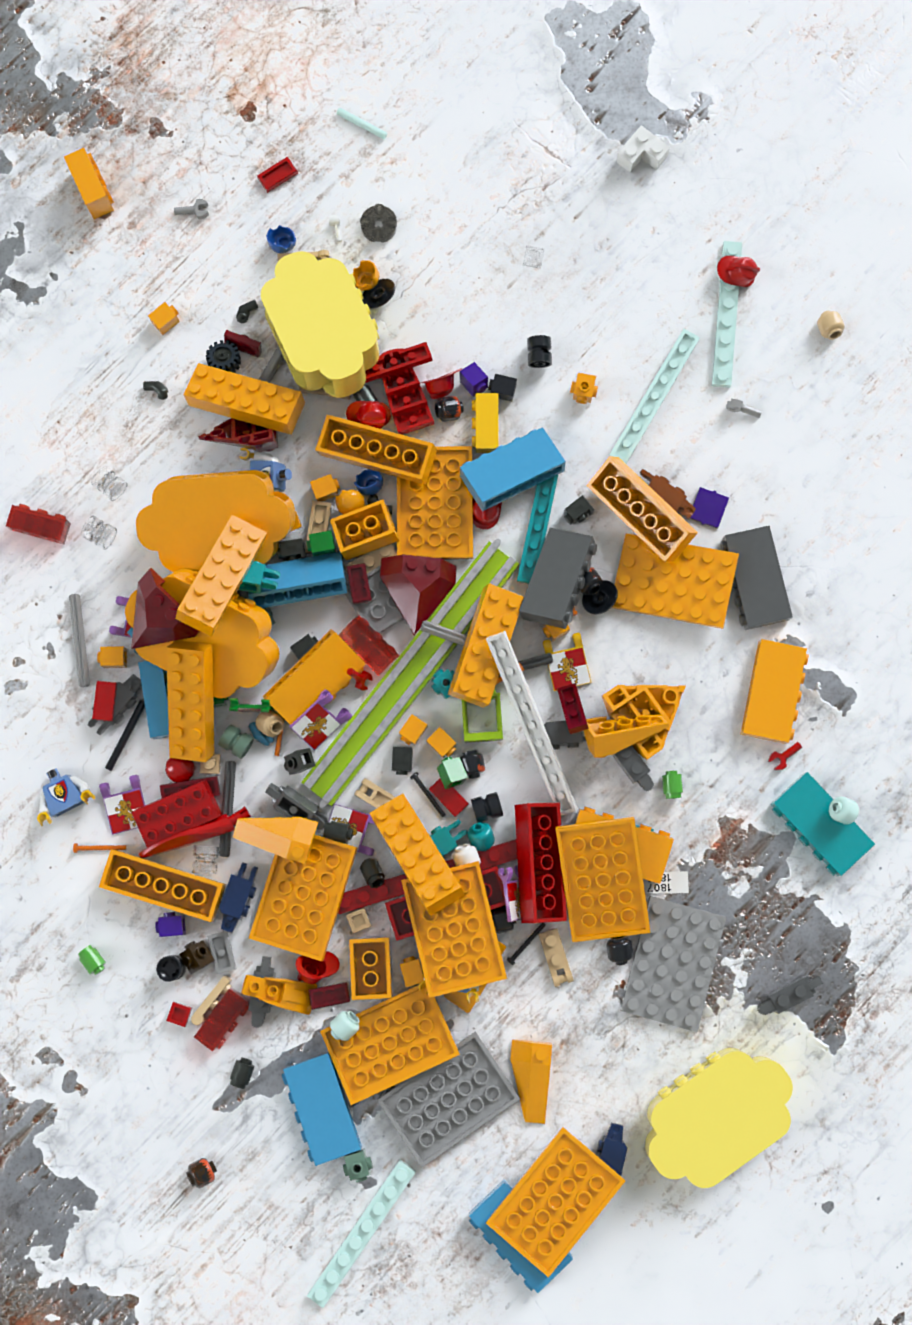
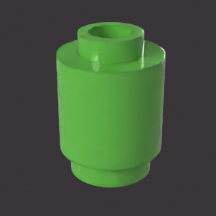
(672, 785)
(92, 960)

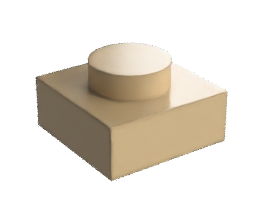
(212, 766)
(358, 920)

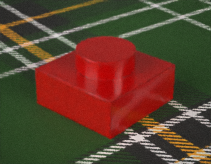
(179, 1014)

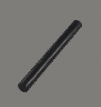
(125, 736)

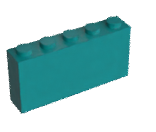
(806, 811)

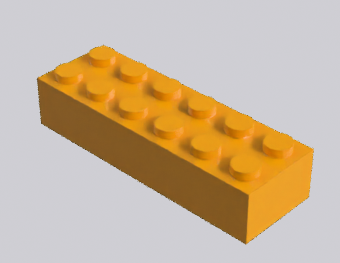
(244, 398)
(376, 449)
(641, 509)
(221, 575)
(476, 669)
(190, 700)
(417, 854)
(162, 885)

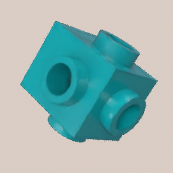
(438, 679)

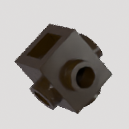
(196, 956)

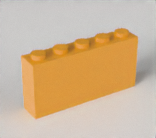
(318, 670)
(774, 691)
(653, 846)

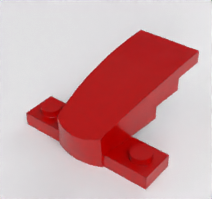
(402, 386)

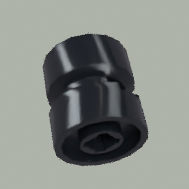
(539, 351)
(487, 807)
(170, 968)

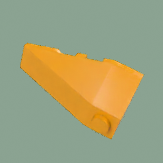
(611, 736)
(281, 836)
(532, 1071)

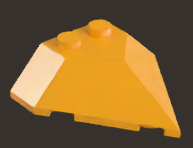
(645, 700)

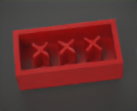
(176, 813)

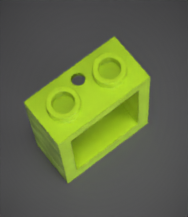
(484, 736)

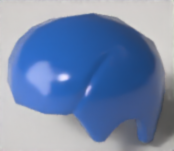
(281, 239)
(369, 482)

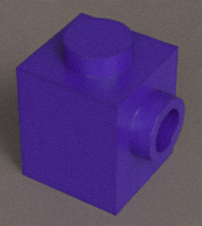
(473, 379)
(170, 925)

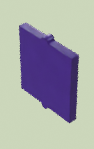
(709, 507)

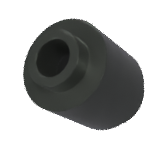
(365, 394)
(338, 831)
(372, 873)
(241, 1073)

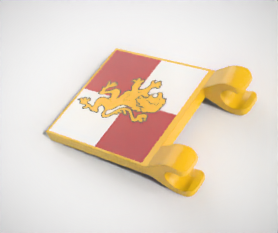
(568, 665)

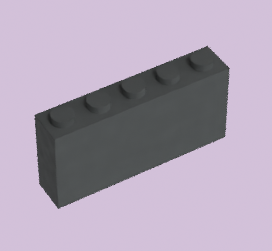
(558, 578)
(757, 578)

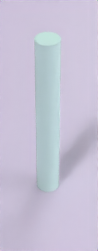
(361, 123)

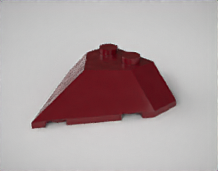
(243, 435)
(417, 585)
(156, 614)

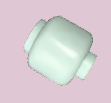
(843, 810)
(344, 1025)

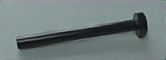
(427, 793)
(511, 960)

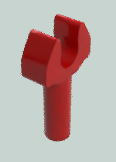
(360, 678)
(784, 756)

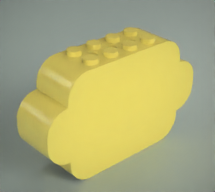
(321, 324)
(718, 1117)

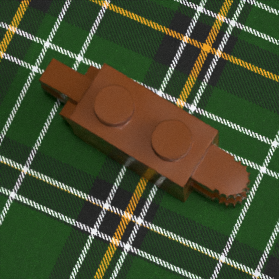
(671, 495)

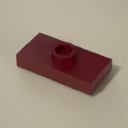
(244, 343)
(359, 583)
(329, 995)

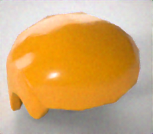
(366, 275)
(349, 501)

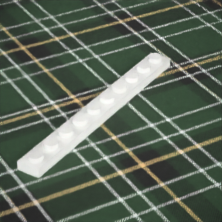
(531, 722)

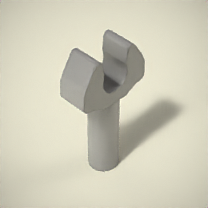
(193, 209)
(737, 405)

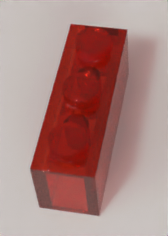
(38, 523)
(369, 645)
(222, 1019)

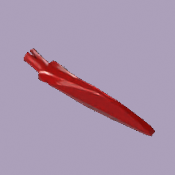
(198, 834)

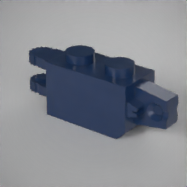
(236, 898)
(613, 1148)

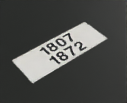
(671, 883)

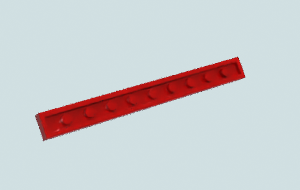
(393, 886)

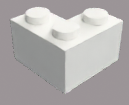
(644, 147)

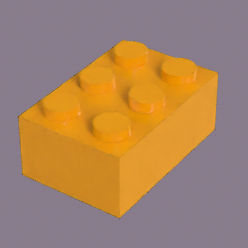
(90, 183)
(364, 530)
(370, 968)

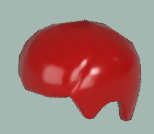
(179, 769)

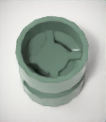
(236, 741)

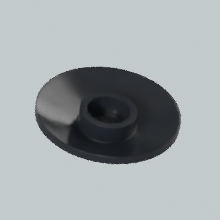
(379, 294)
(601, 601)

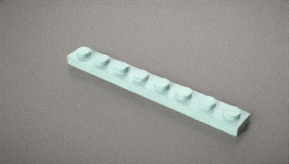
(726, 324)
(655, 396)
(361, 1233)

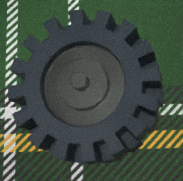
(224, 356)

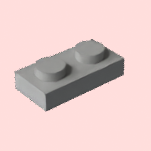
(221, 952)

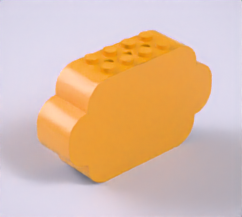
(195, 508)
(239, 644)

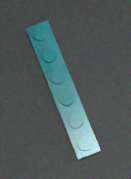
(537, 528)

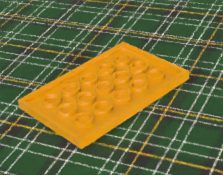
(437, 516)
(688, 590)
(603, 879)
(304, 899)
(459, 941)
(392, 1044)
(555, 1201)

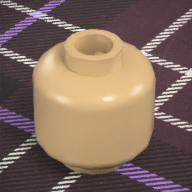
(830, 325)
(270, 723)

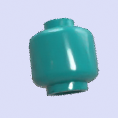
(481, 836)

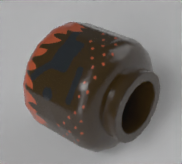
(201, 1173)

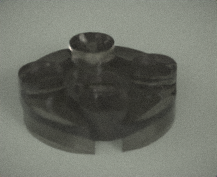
(378, 213)

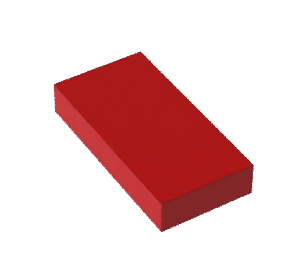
(277, 174)
(104, 701)
(449, 798)

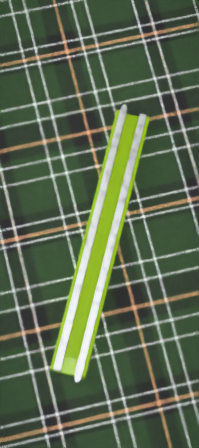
(405, 678)

